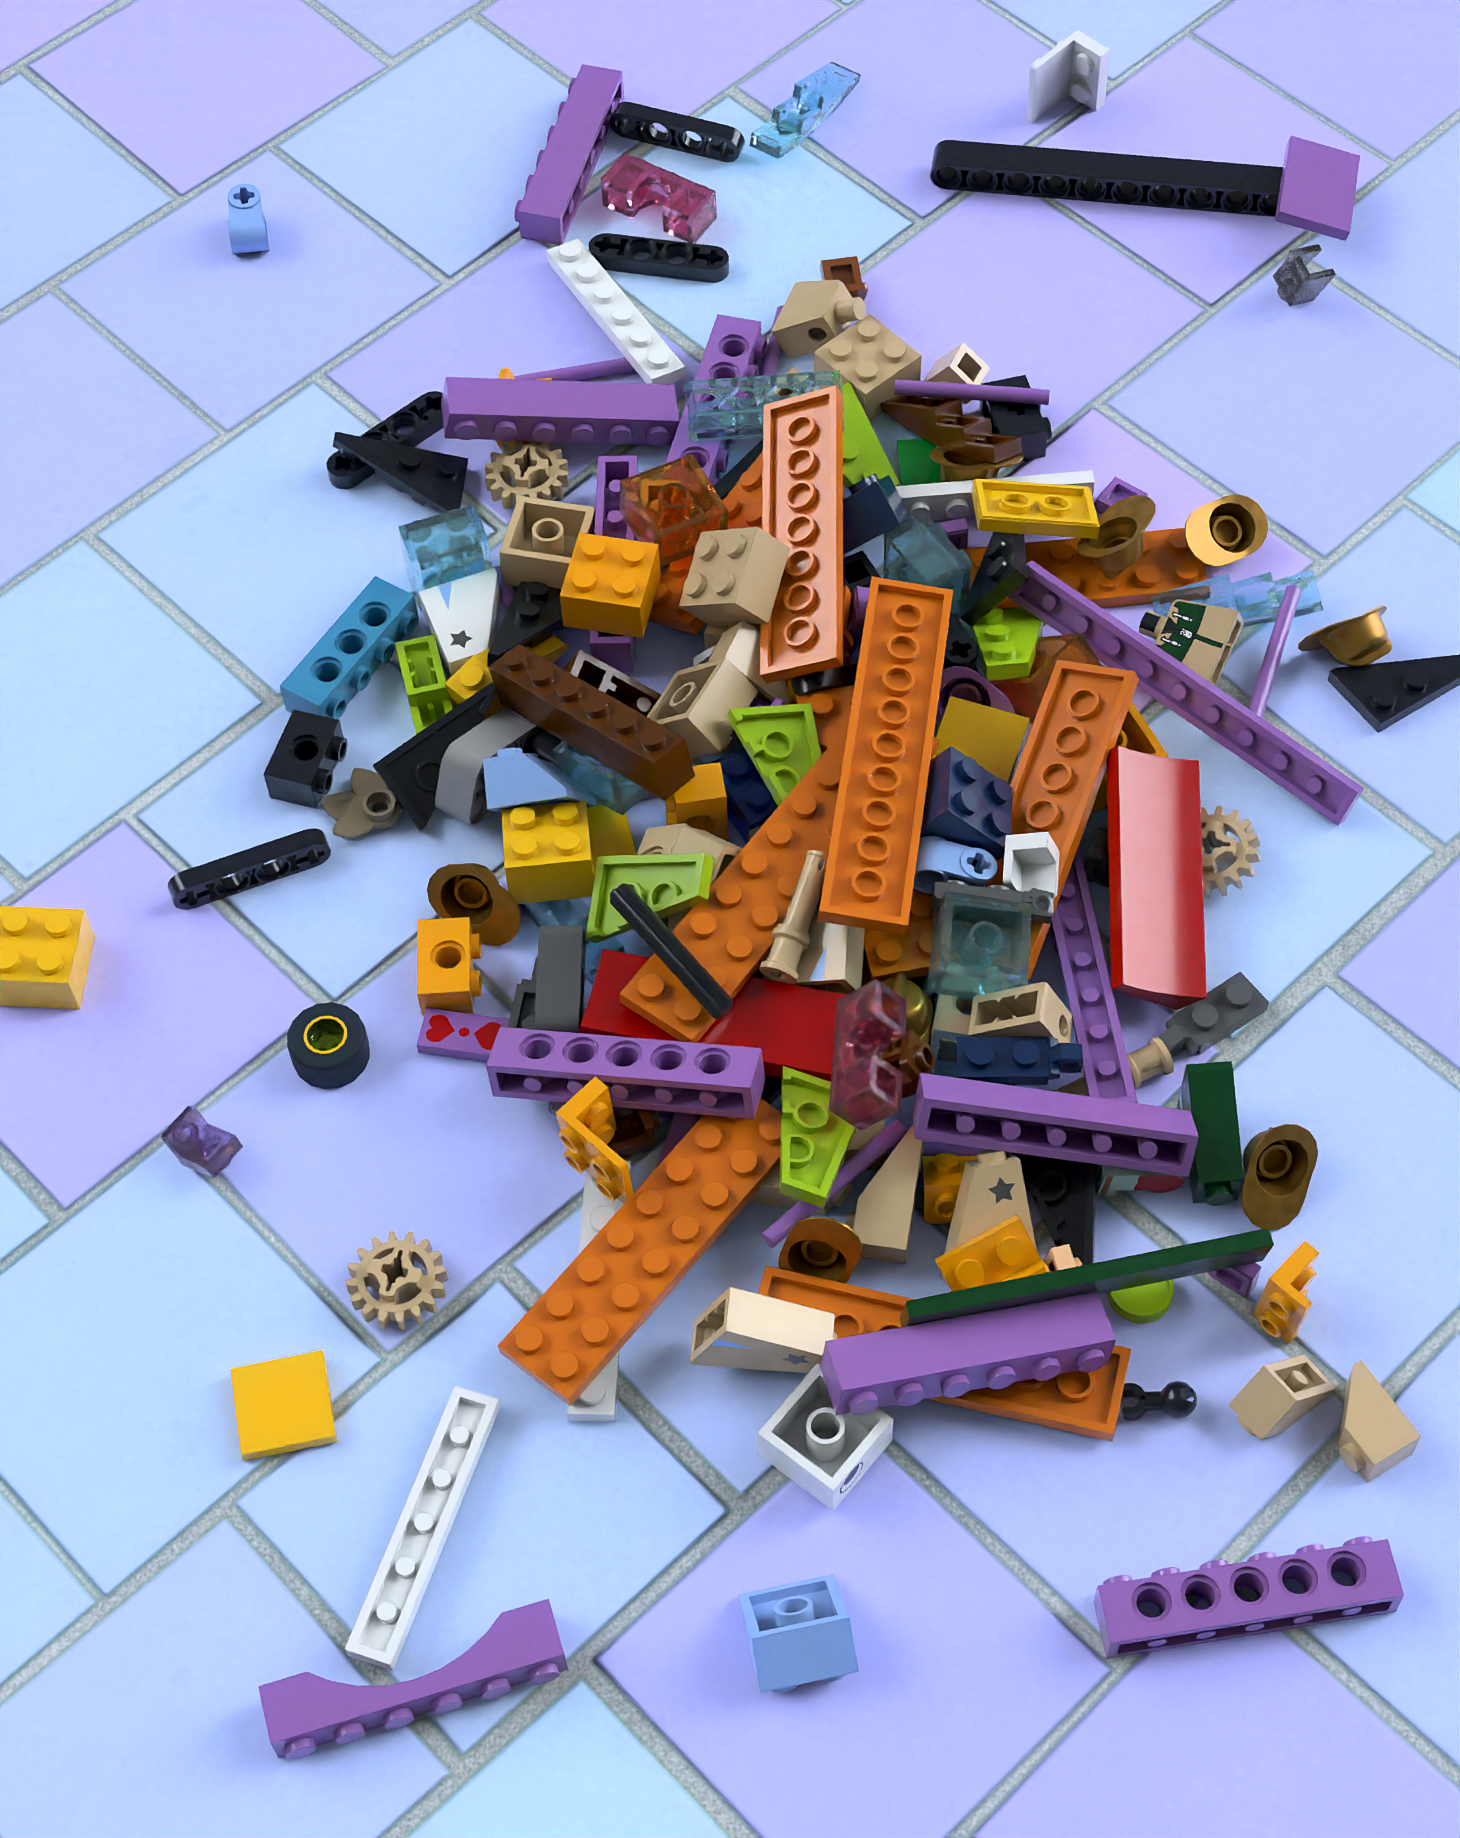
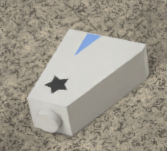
(462, 616)

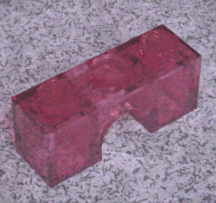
(636, 184)
(862, 1083)

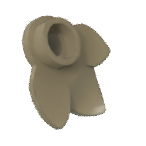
(357, 808)

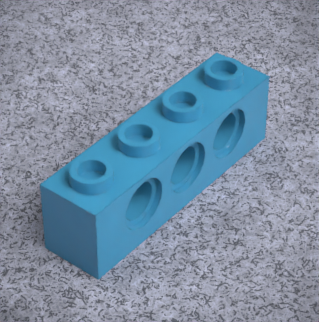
(351, 650)

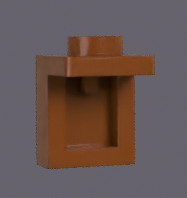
(846, 271)

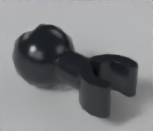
(1170, 1400)

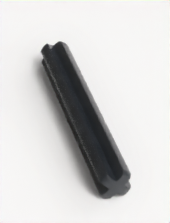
(671, 951)

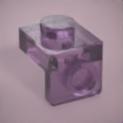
(200, 1144)

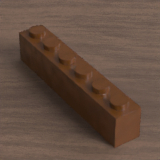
(592, 722)

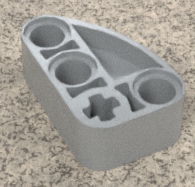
(461, 773)

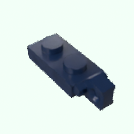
(1016, 1059)

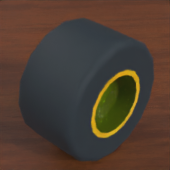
(328, 1045)

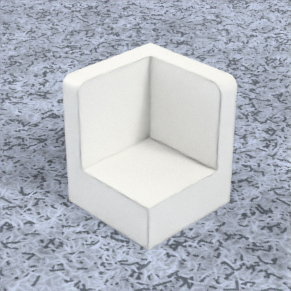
(1031, 862)

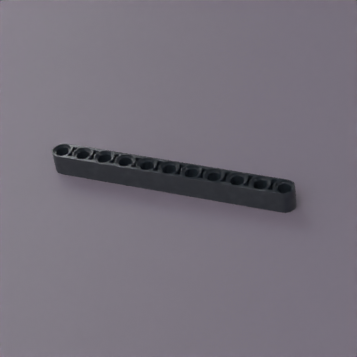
(1106, 177)

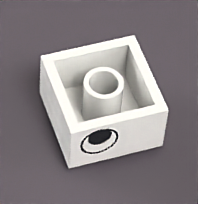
(817, 1447)

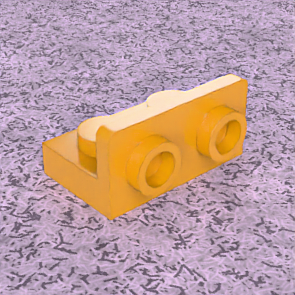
(992, 1257)
(1284, 1299)

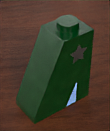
(1217, 1161)

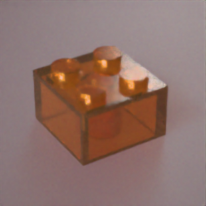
(672, 507)

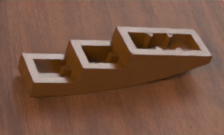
(944, 425)

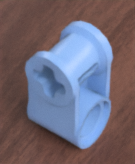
(247, 221)
(946, 860)

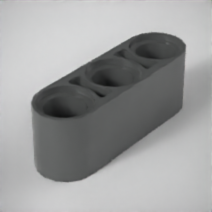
(560, 978)

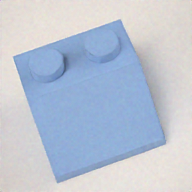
(525, 780)
(798, 1633)

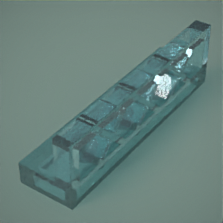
(743, 418)

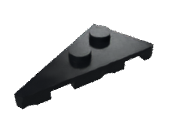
(412, 470)
(998, 575)
(529, 619)
(1395, 689)
(414, 767)
(1065, 1200)

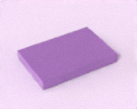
(1317, 188)

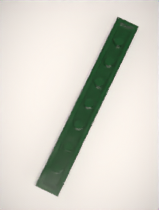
(1094, 1277)

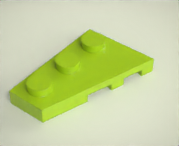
(861, 447)
(1007, 642)
(779, 742)
(661, 880)
(810, 1138)

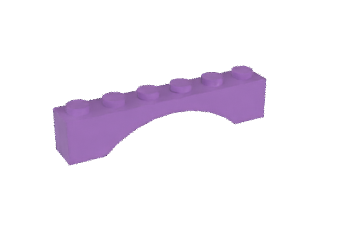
(315, 1711)

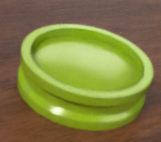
(1144, 1302)

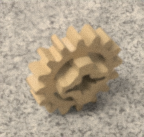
(526, 472)
(1222, 856)
(407, 1294)

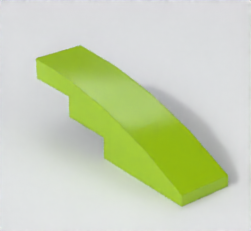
(423, 680)

